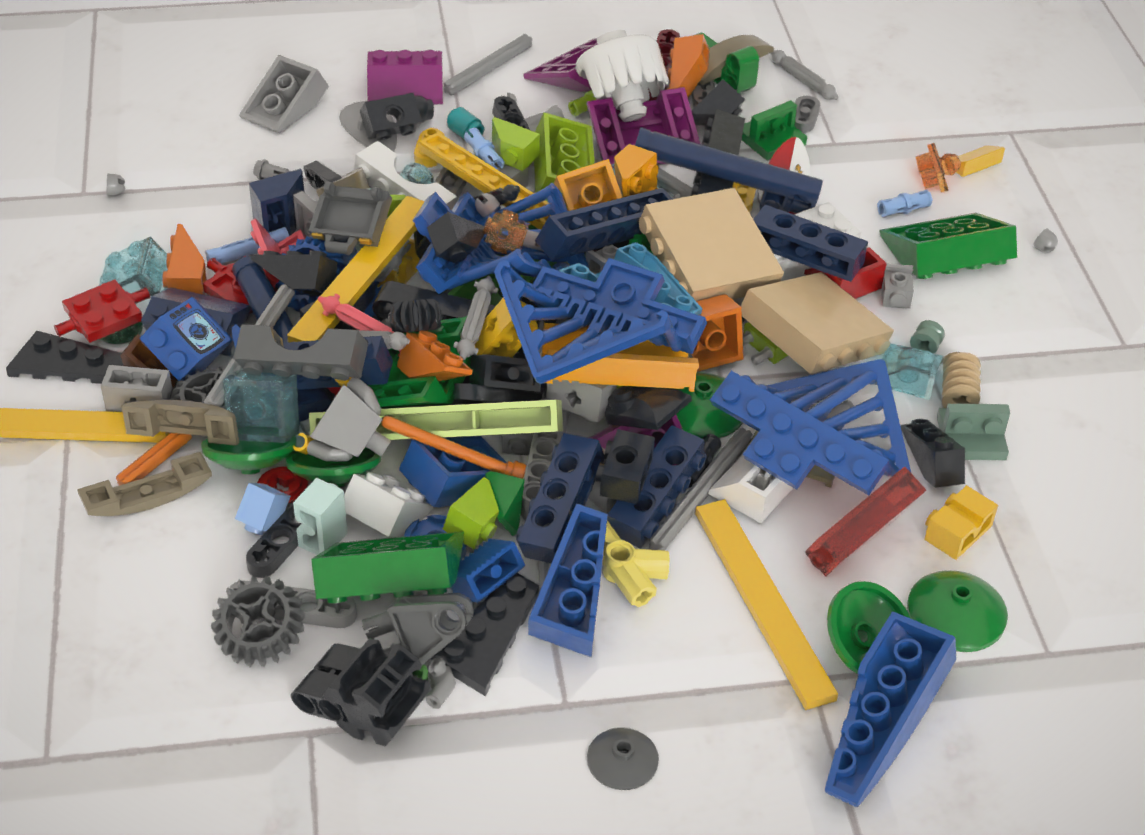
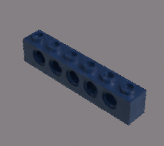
(595, 225)

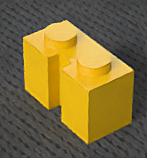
(960, 522)

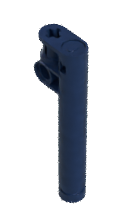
(780, 187)
(258, 294)

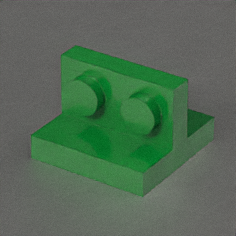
(771, 129)

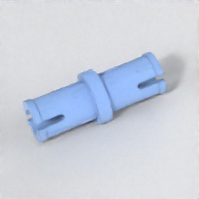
(483, 148)
(904, 203)

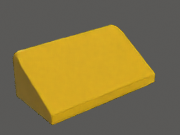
(980, 159)

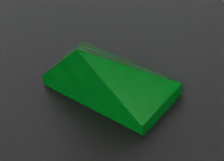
(508, 496)

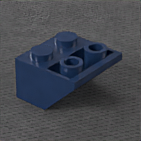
(274, 201)

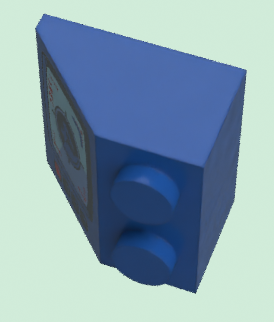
(186, 339)

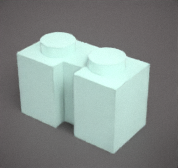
(321, 516)

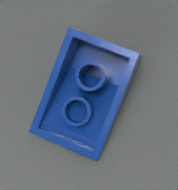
(442, 475)

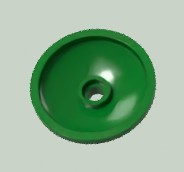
(700, 415)
(248, 455)
(332, 472)
(960, 607)
(857, 618)

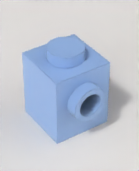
(261, 507)

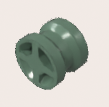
(928, 336)

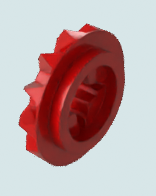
(287, 479)

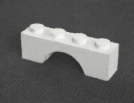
(379, 168)

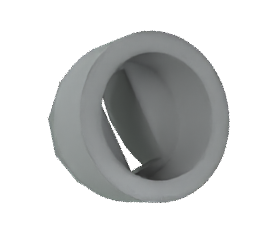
(115, 184)
(486, 206)
(1046, 241)

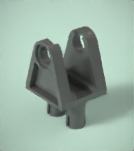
(422, 622)

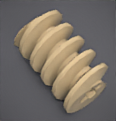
(961, 379)

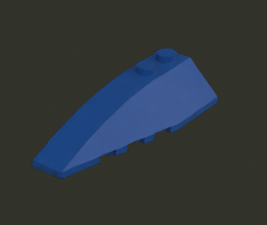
(888, 703)

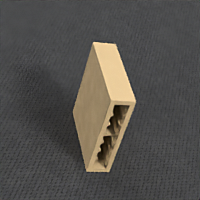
(710, 244)
(816, 322)

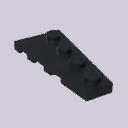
(62, 357)
(492, 630)

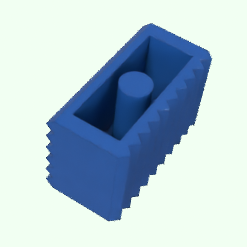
(487, 569)

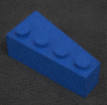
(570, 592)

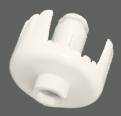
(624, 70)

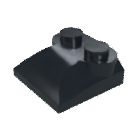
(644, 406)

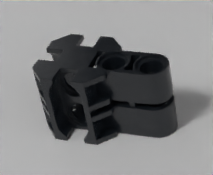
(363, 683)

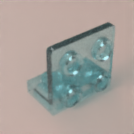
(140, 262)

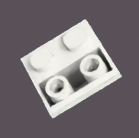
(750, 490)
(384, 504)

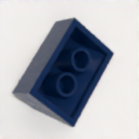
(225, 312)

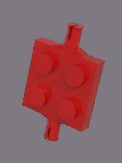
(225, 285)
(102, 311)

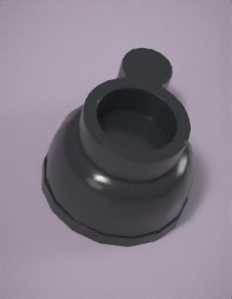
(425, 107)

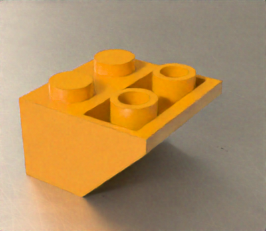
(636, 170)

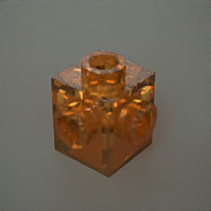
(516, 229)

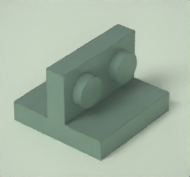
(977, 429)

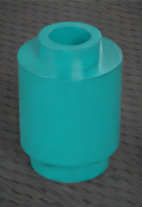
(461, 120)

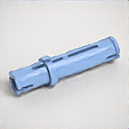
(242, 248)

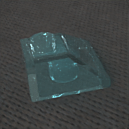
(912, 370)

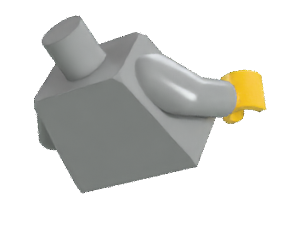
(347, 425)

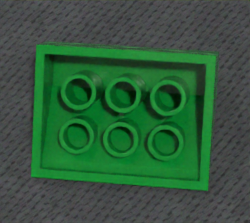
(952, 244)
(387, 566)

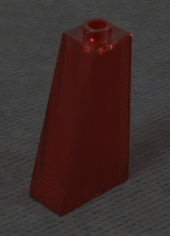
(865, 521)

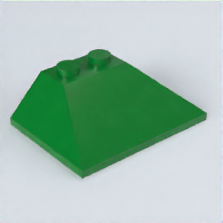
(424, 391)

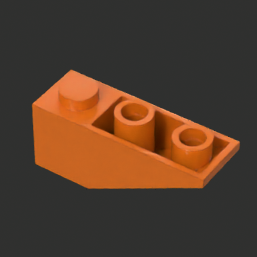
(689, 62)
(184, 264)
(429, 357)

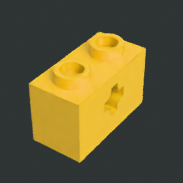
(499, 334)

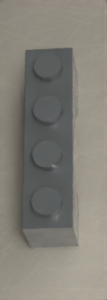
(336, 354)

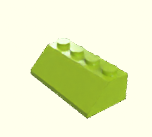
(563, 148)

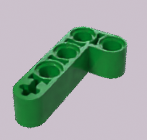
(739, 68)

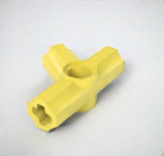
(633, 567)

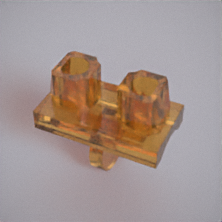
(935, 168)

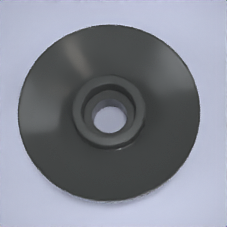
(619, 769)

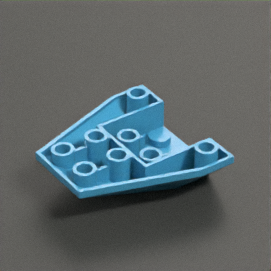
(637, 255)

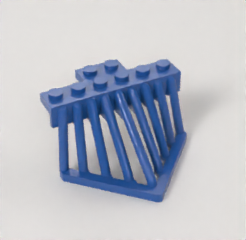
(483, 260)
(616, 307)
(798, 438)

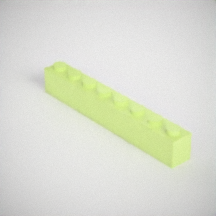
(473, 419)

